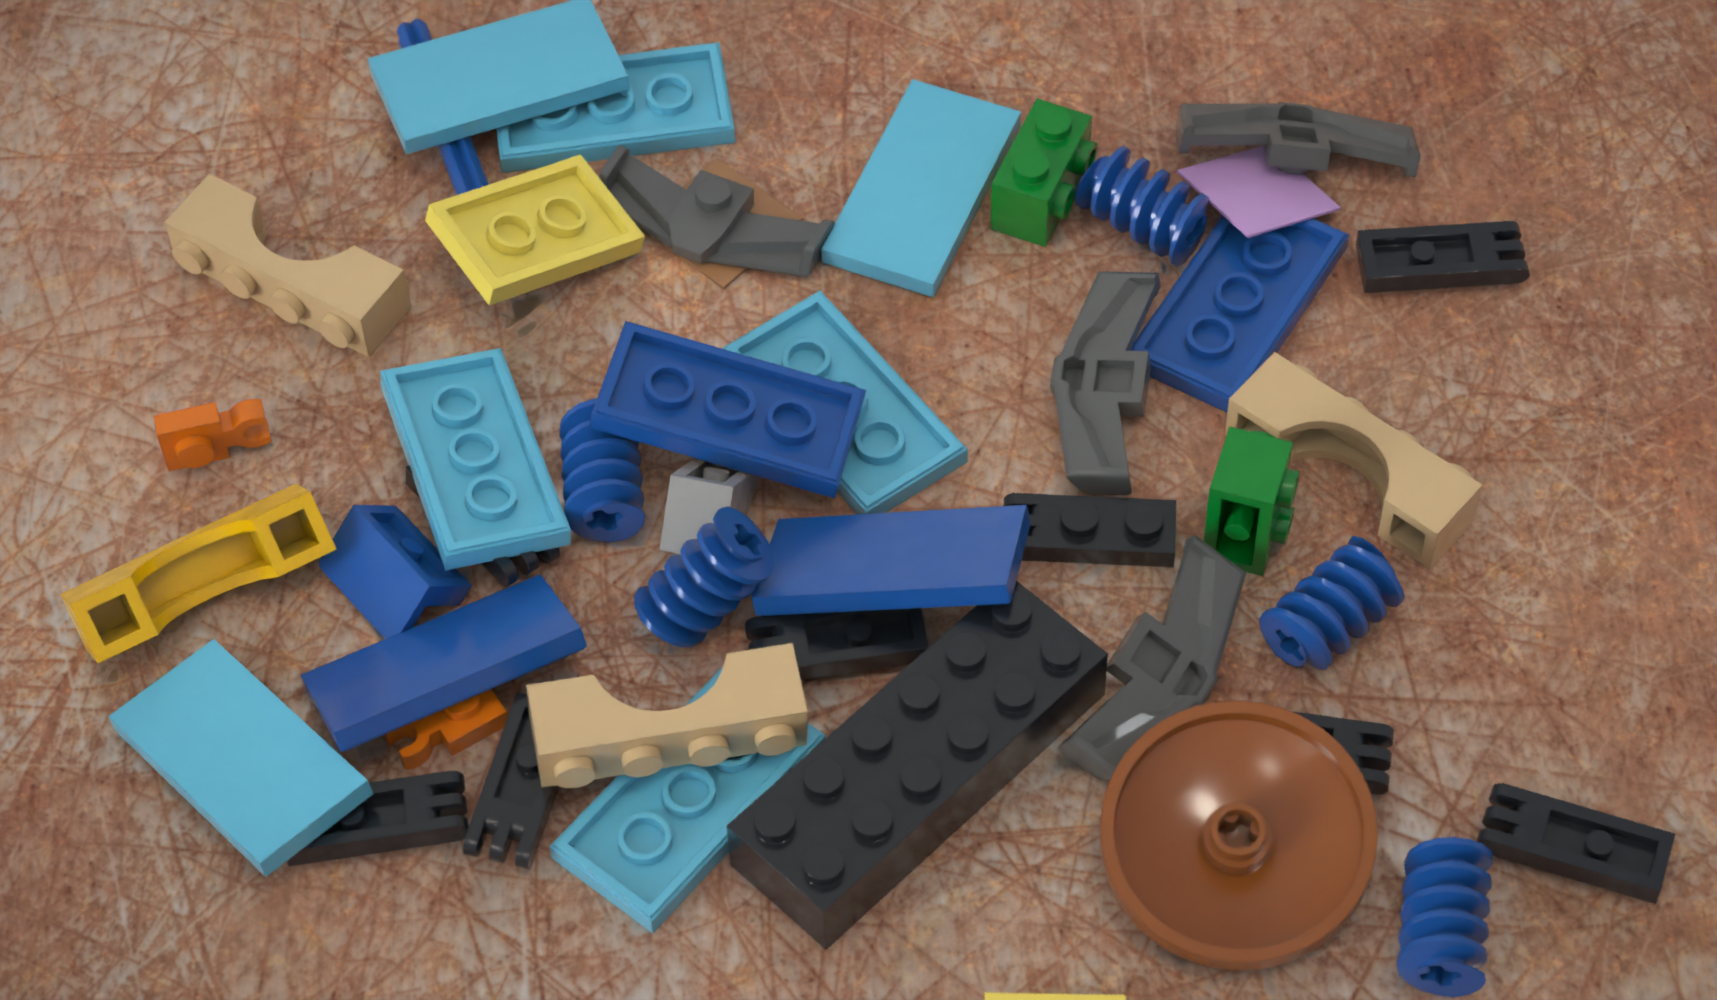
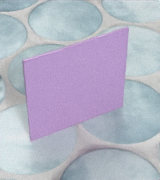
(1255, 194)

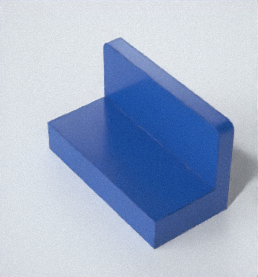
(390, 568)

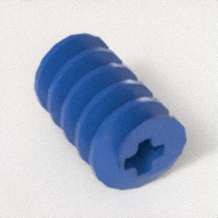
(1144, 205)
(600, 479)
(705, 579)
(1332, 606)
(1445, 916)

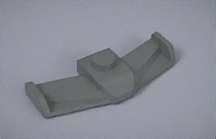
(1297, 135)
(712, 219)
(1102, 380)
(1163, 663)

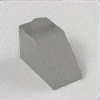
(697, 494)

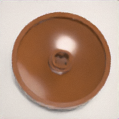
(1238, 835)

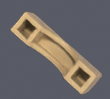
(344, 297)
(1420, 494)
(592, 735)

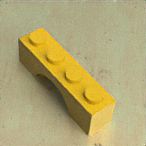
(161, 585)

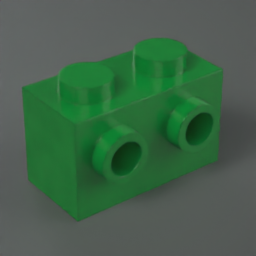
(1042, 172)
(1251, 498)

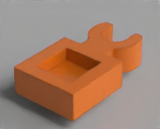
(204, 434)
(454, 726)

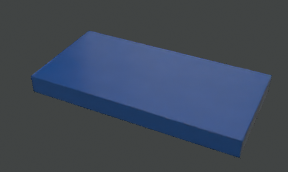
(1237, 306)
(728, 409)
(894, 561)
(442, 662)

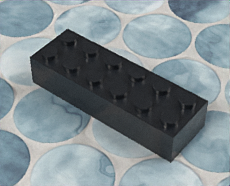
(916, 763)

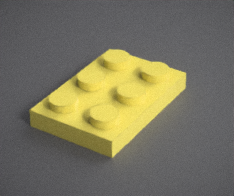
(534, 229)

